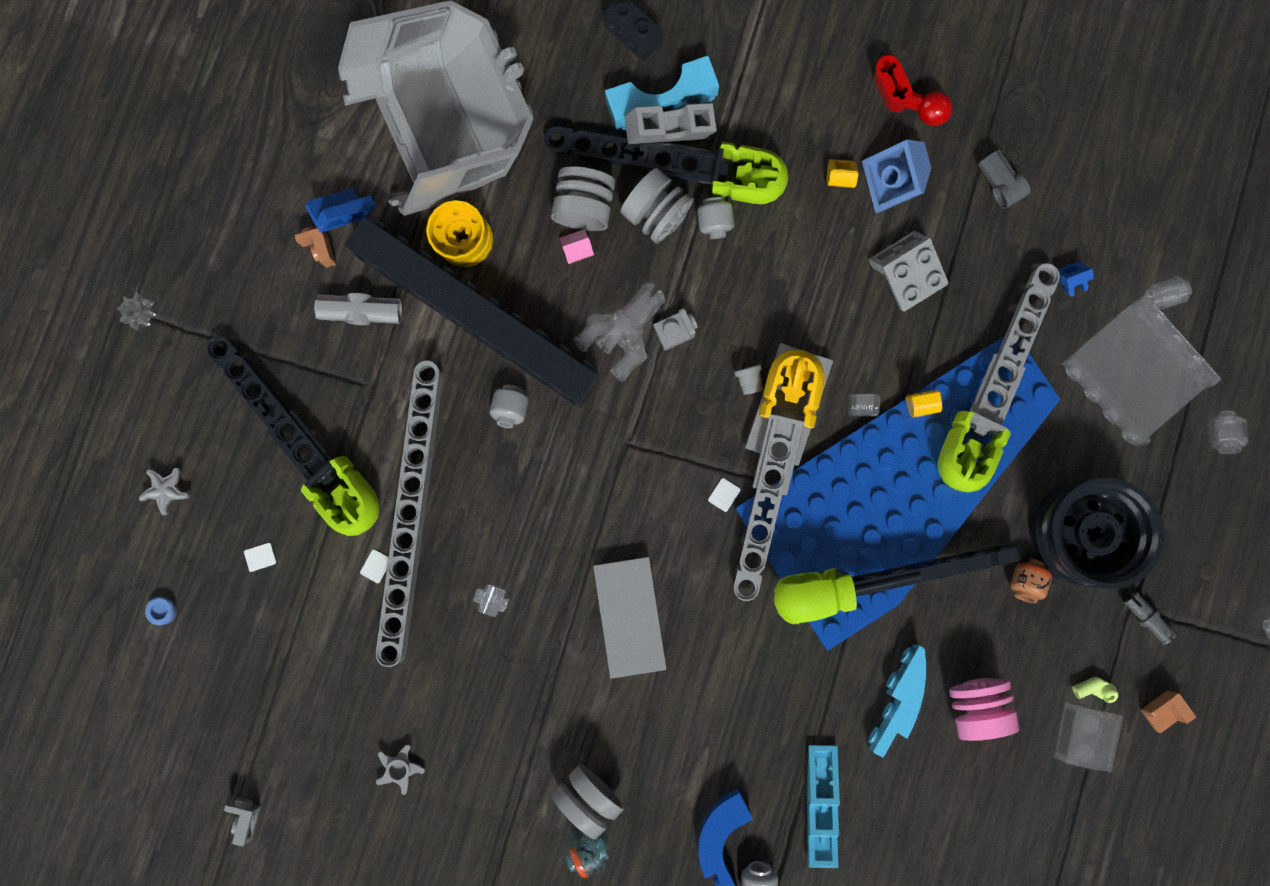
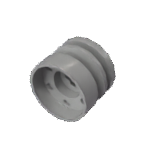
(583, 198)
(652, 202)

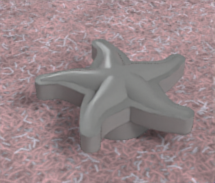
(164, 490)
(398, 769)

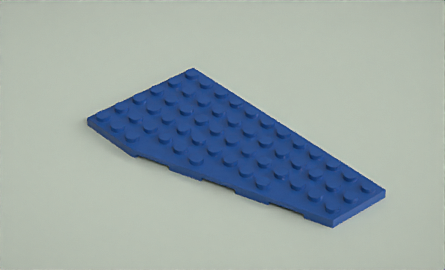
(880, 492)

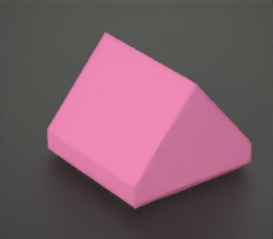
(576, 246)

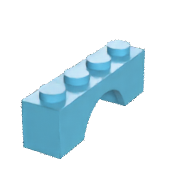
(694, 86)

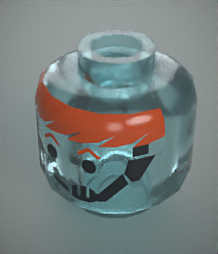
(587, 856)

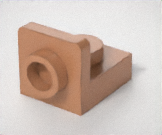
(321, 249)

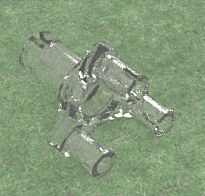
(623, 328)

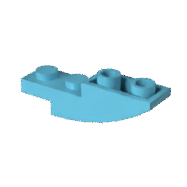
(908, 689)

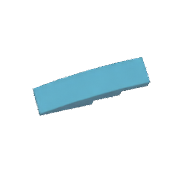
(822, 806)

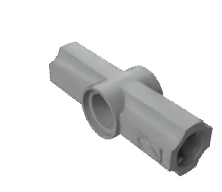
(358, 309)

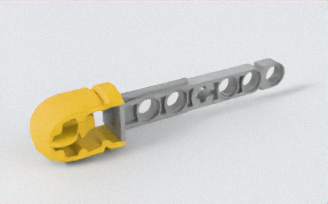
(779, 429)

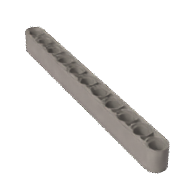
(401, 524)

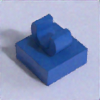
(1075, 275)

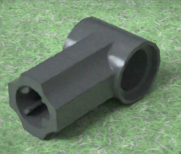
(1006, 184)

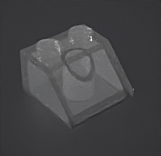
(1088, 737)

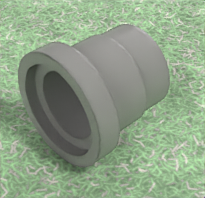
(750, 379)

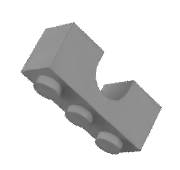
(654, 125)

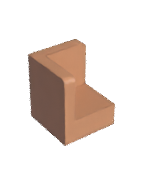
(1167, 710)

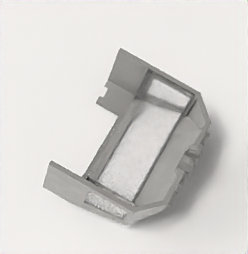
(442, 95)

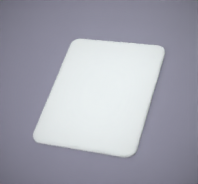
(724, 495)
(260, 557)
(375, 566)

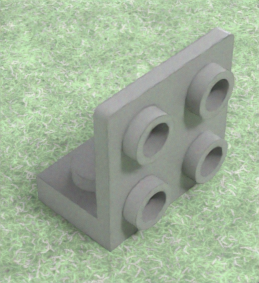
(911, 269)

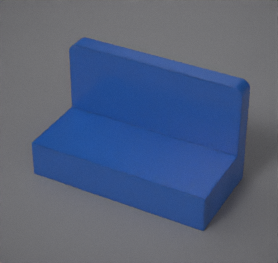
(339, 209)

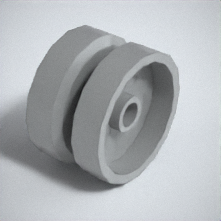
(587, 801)

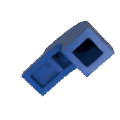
(718, 823)

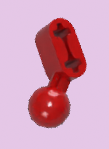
(933, 108)

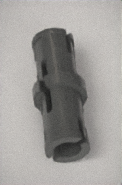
(1149, 618)

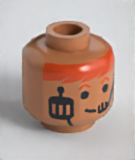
(1031, 581)

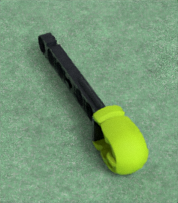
(768, 171)
(321, 467)
(819, 596)

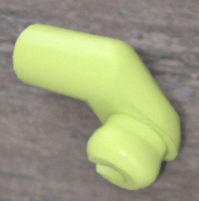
(1096, 687)

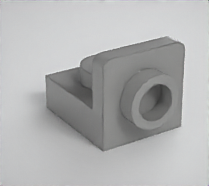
(676, 329)
(245, 823)

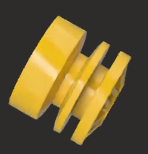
(458, 219)

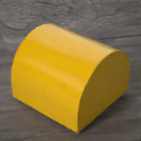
(842, 173)
(924, 403)

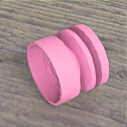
(984, 709)

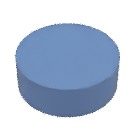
(161, 610)

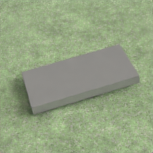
(759, 425)
(629, 617)

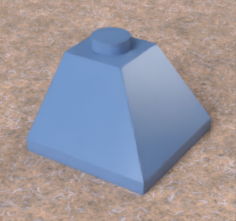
(897, 174)

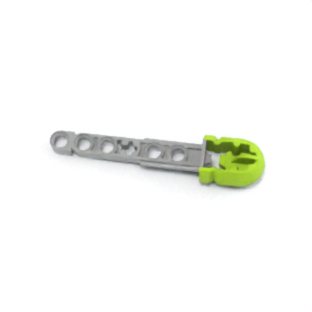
(983, 417)

